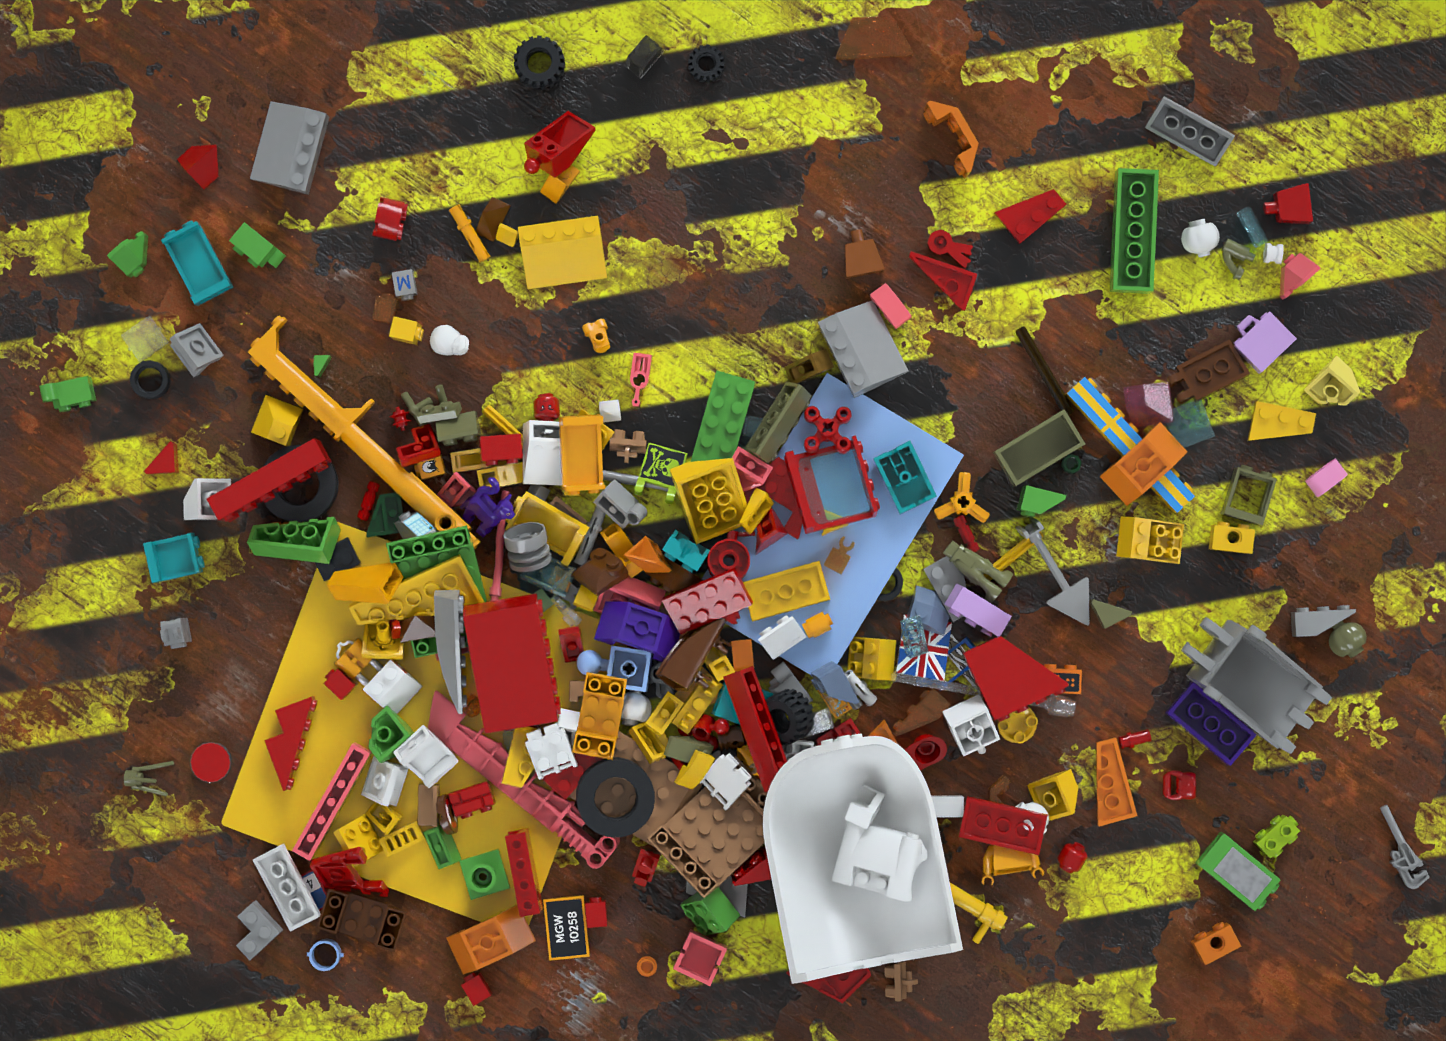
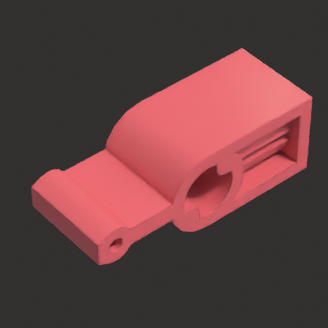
(635, 371)

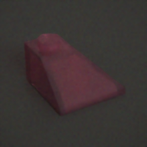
(1149, 404)

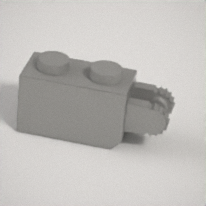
(175, 633)

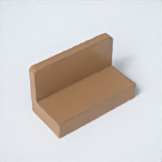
(427, 805)

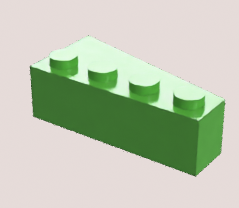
(296, 541)

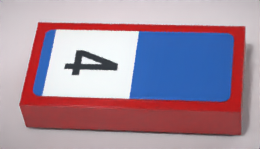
(315, 888)

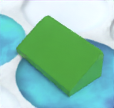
(442, 847)

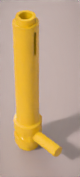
(984, 912)

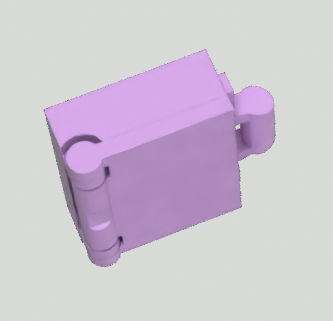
(1263, 341)

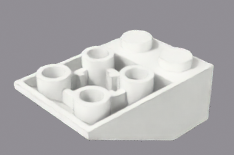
(541, 453)
(782, 637)

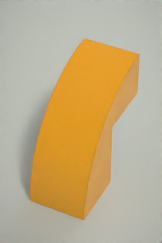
(620, 545)

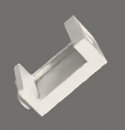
(426, 756)

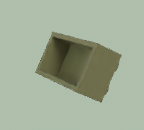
(1038, 448)

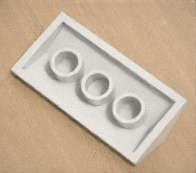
(287, 887)

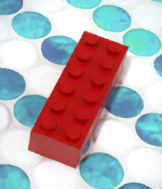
(268, 480)

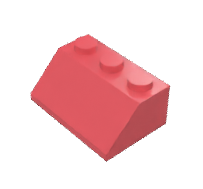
(632, 591)

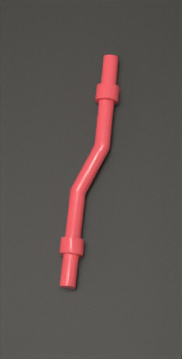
(495, 590)

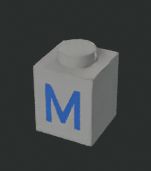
(404, 284)

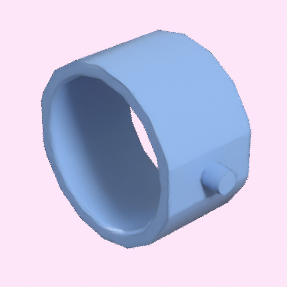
(312, 959)

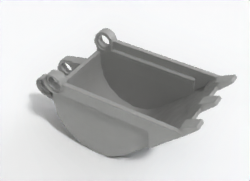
(1254, 681)

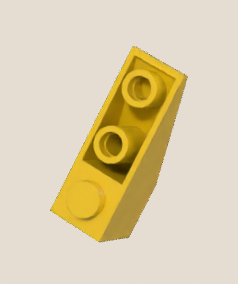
(506, 475)

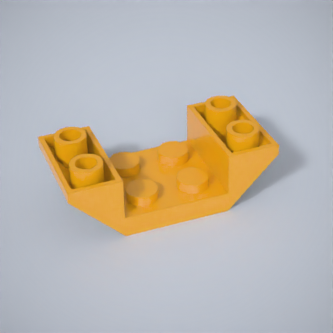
(600, 715)

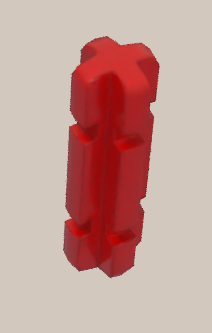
(368, 500)
(966, 533)

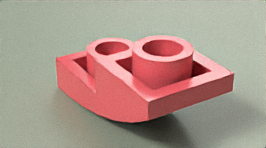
(890, 305)

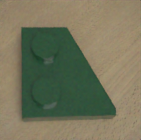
(385, 515)

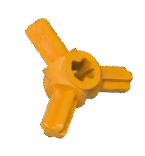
(953, 506)

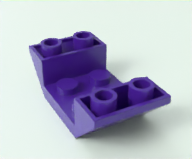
(637, 628)

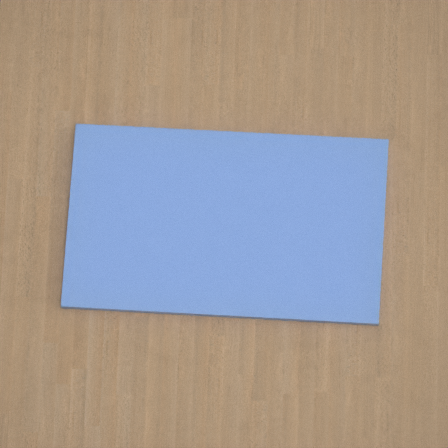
(878, 540)

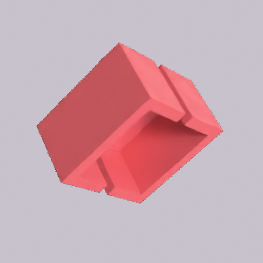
(700, 957)

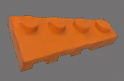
(1113, 789)

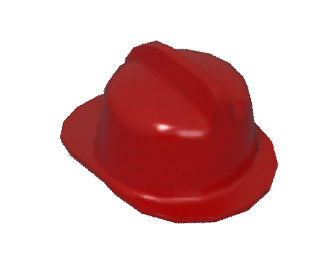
(927, 750)

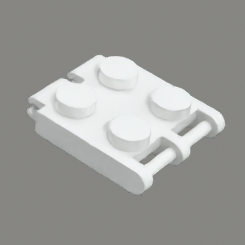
(550, 750)
(726, 780)

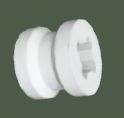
(1273, 253)

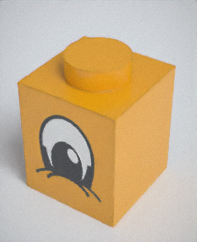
(430, 468)

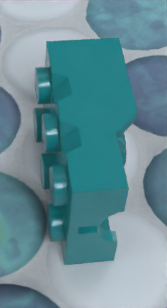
(905, 477)
(684, 550)

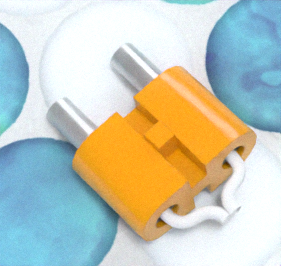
(352, 662)

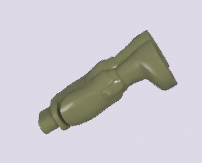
(974, 567)

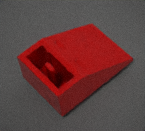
(753, 870)

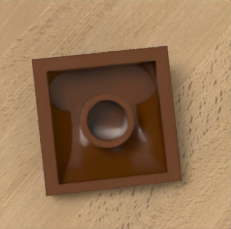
(601, 571)

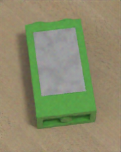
(1238, 871)

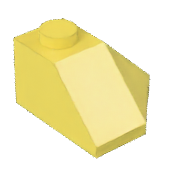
(1333, 384)

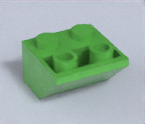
(710, 914)

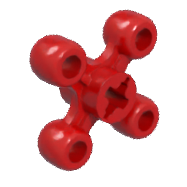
(827, 436)

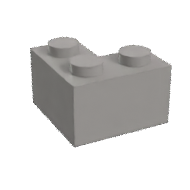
(262, 929)

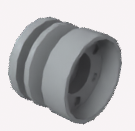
(527, 547)

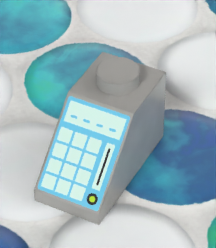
(413, 525)

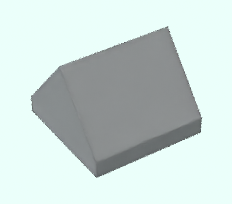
(539, 491)

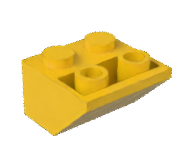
(872, 658)

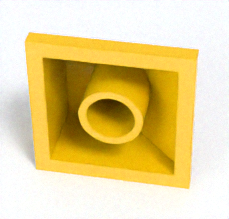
(277, 420)
(1056, 794)

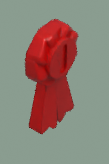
(941, 243)

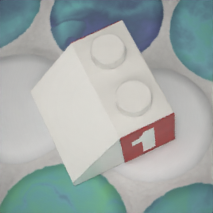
(392, 686)

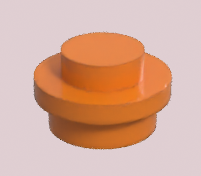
(647, 966)

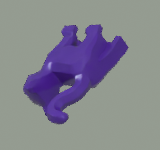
(485, 509)

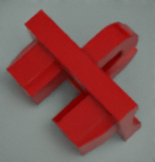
(645, 867)

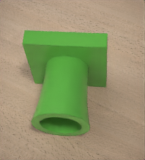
(492, 866)

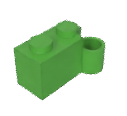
(256, 247)
(69, 393)

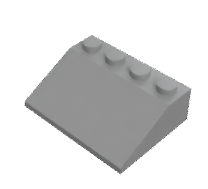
(290, 147)
(862, 348)

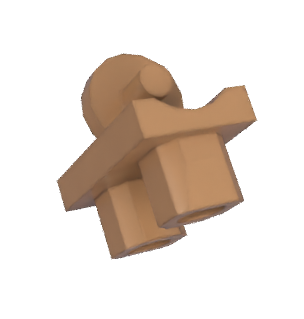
(628, 447)
(903, 981)

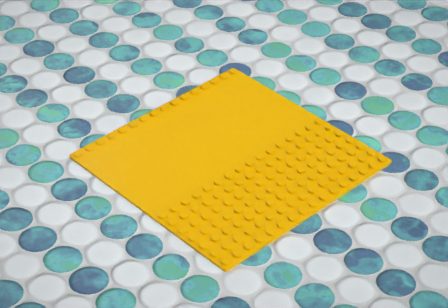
(279, 816)

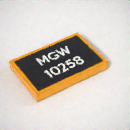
(566, 927)

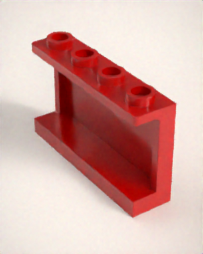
(524, 872)

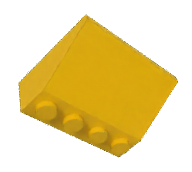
(562, 252)
(709, 497)

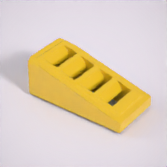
(756, 510)
(383, 840)

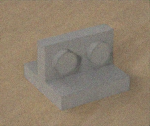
(195, 349)

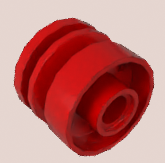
(728, 549)

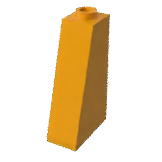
(366, 583)

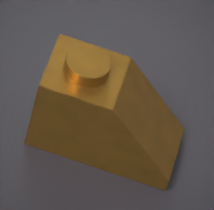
(809, 366)

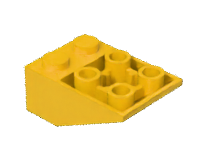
(1150, 540)

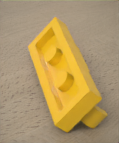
(696, 705)

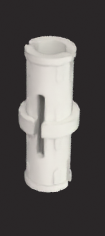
(867, 696)

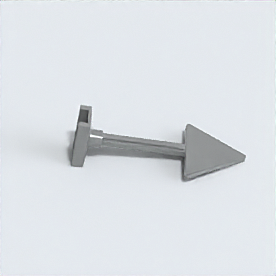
(1073, 599)

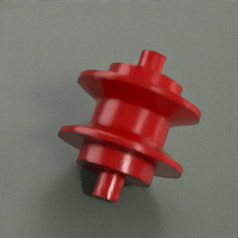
(400, 418)

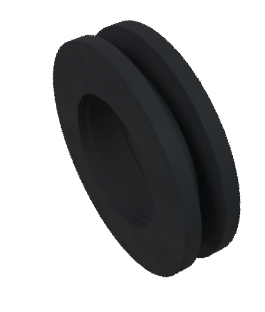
(314, 508)
(621, 825)

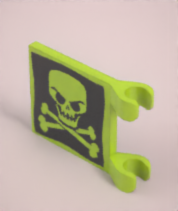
(656, 469)

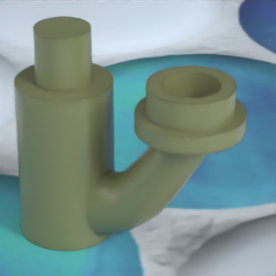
(1238, 251)

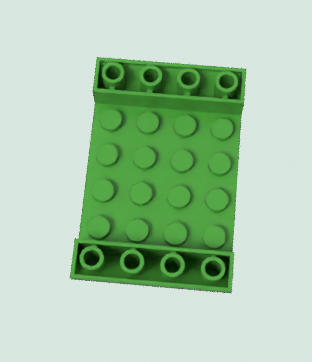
(428, 550)

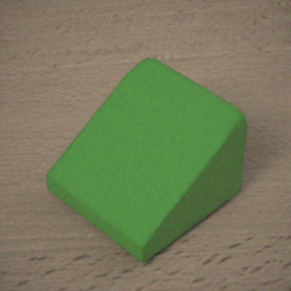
(320, 364)

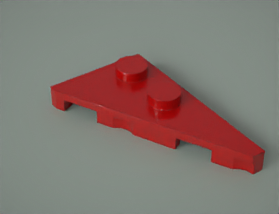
(952, 280)

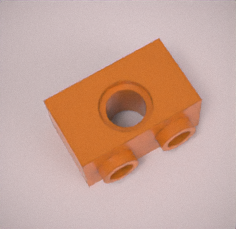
(1227, 943)

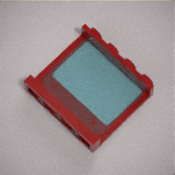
(831, 487)

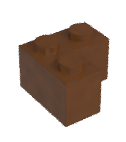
(676, 579)

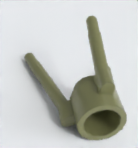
(135, 778)

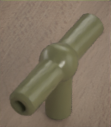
(415, 409)

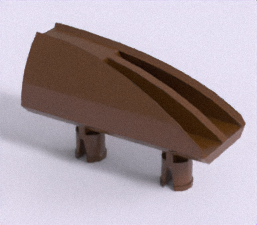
(688, 655)

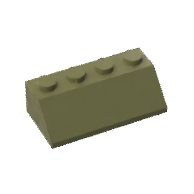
(778, 422)

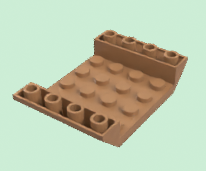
(713, 842)

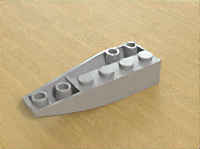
(448, 630)

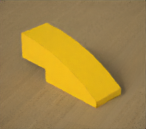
(469, 461)

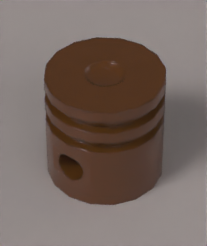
(732, 739)

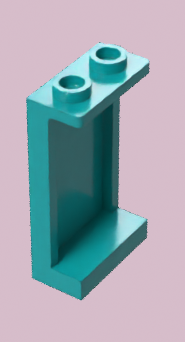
(197, 262)

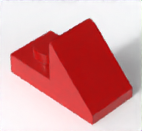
(571, 643)

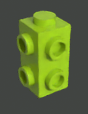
(1277, 835)

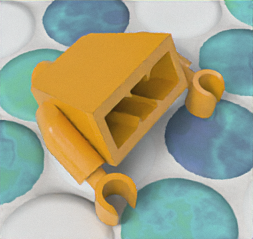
(1005, 861)

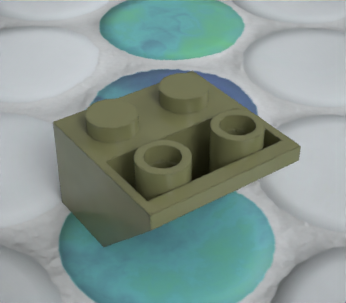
(464, 427)

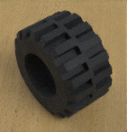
(534, 46)
(798, 712)

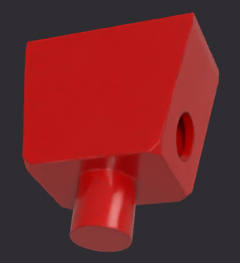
(1291, 205)

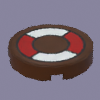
(449, 822)

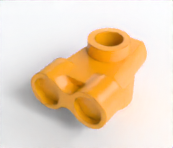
(598, 335)

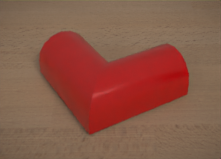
(422, 449)

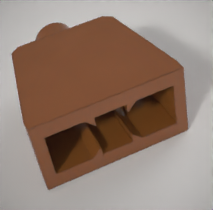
(861, 256)

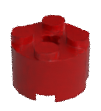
(389, 218)

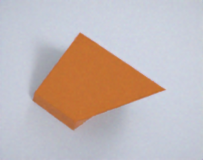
(648, 557)

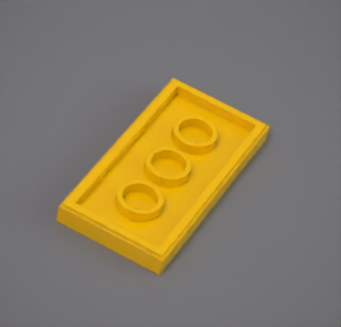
(787, 590)

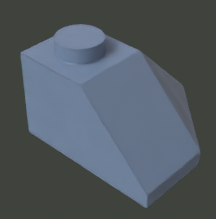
(931, 610)

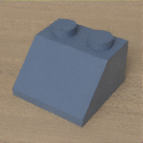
(833, 682)

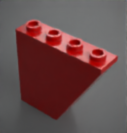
(1010, 677)

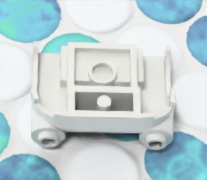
(879, 860)

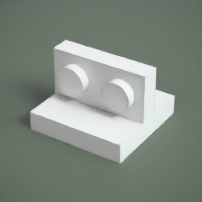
(384, 782)

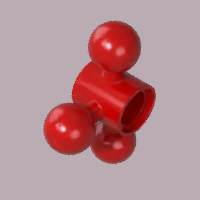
(704, 727)

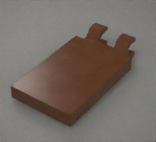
(1208, 373)

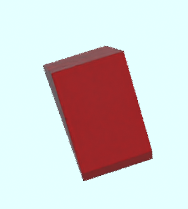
(165, 462)

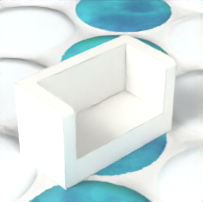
(866, 807)

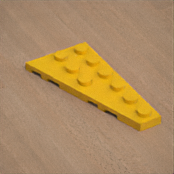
(416, 593)

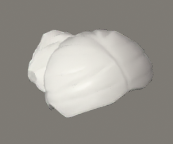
(448, 341)

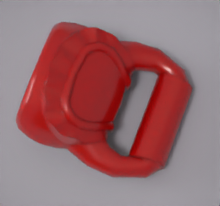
(1184, 785)

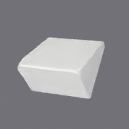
(610, 410)

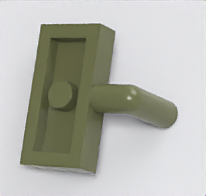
(444, 411)

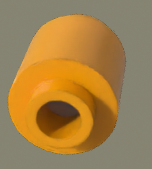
(817, 625)

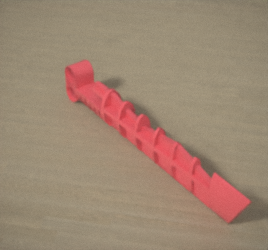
(490, 760)

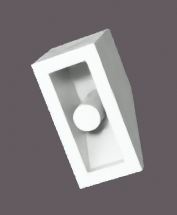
(569, 720)

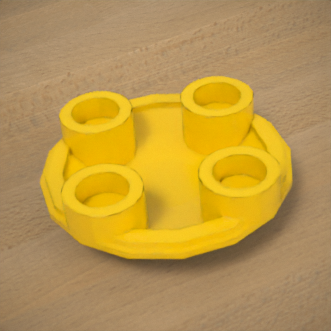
(1018, 726)

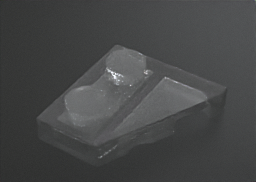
(571, 616)

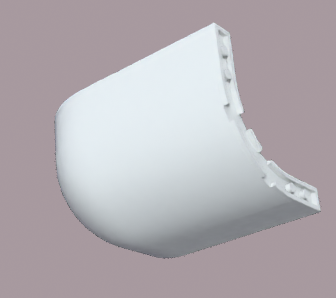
(841, 926)

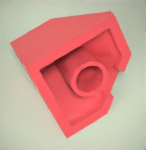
(1295, 273)

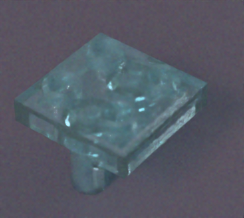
(1190, 424)

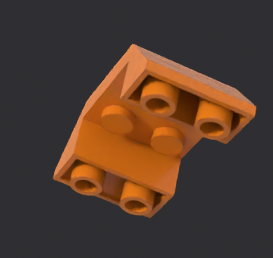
(937, 113)
(1144, 464)
(490, 940)

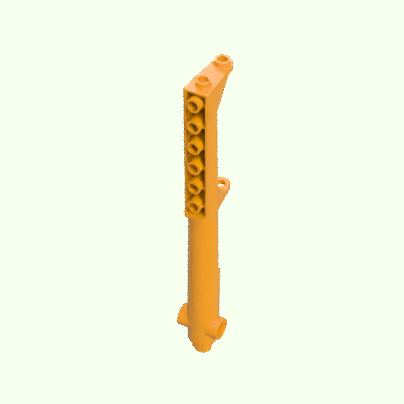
(343, 423)

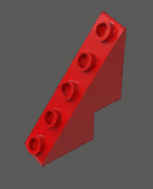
(286, 746)

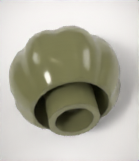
(1347, 639)

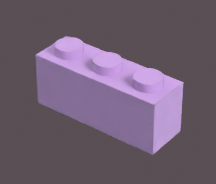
(977, 611)

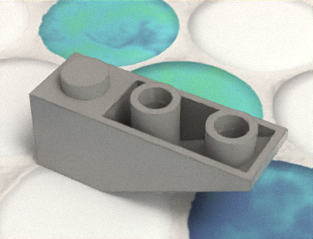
(1315, 622)

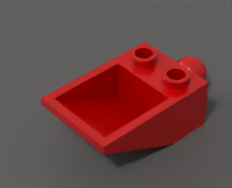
(557, 145)

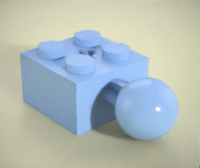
(619, 658)

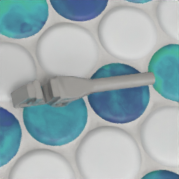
(1404, 858)

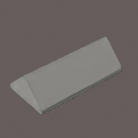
(1189, 131)

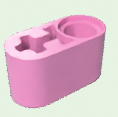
(1326, 477)

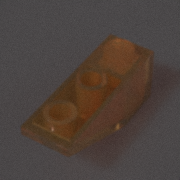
(925, 712)

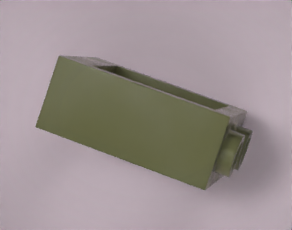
(1242, 515)

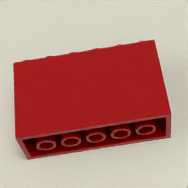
(512, 663)

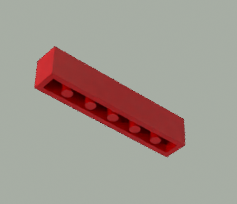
(756, 724)

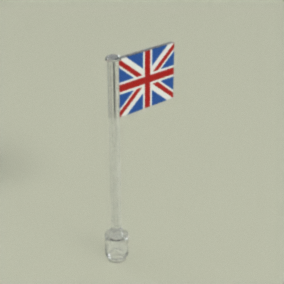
(930, 669)

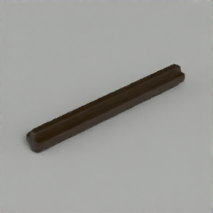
(1044, 370)

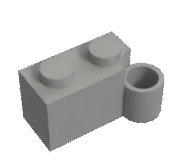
(620, 505)
(785, 679)

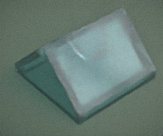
(552, 578)

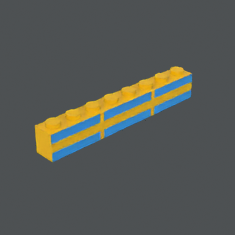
(1124, 437)

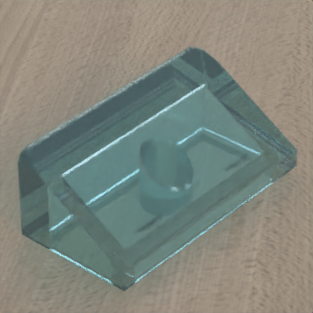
(1252, 227)

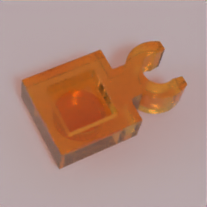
(837, 558)

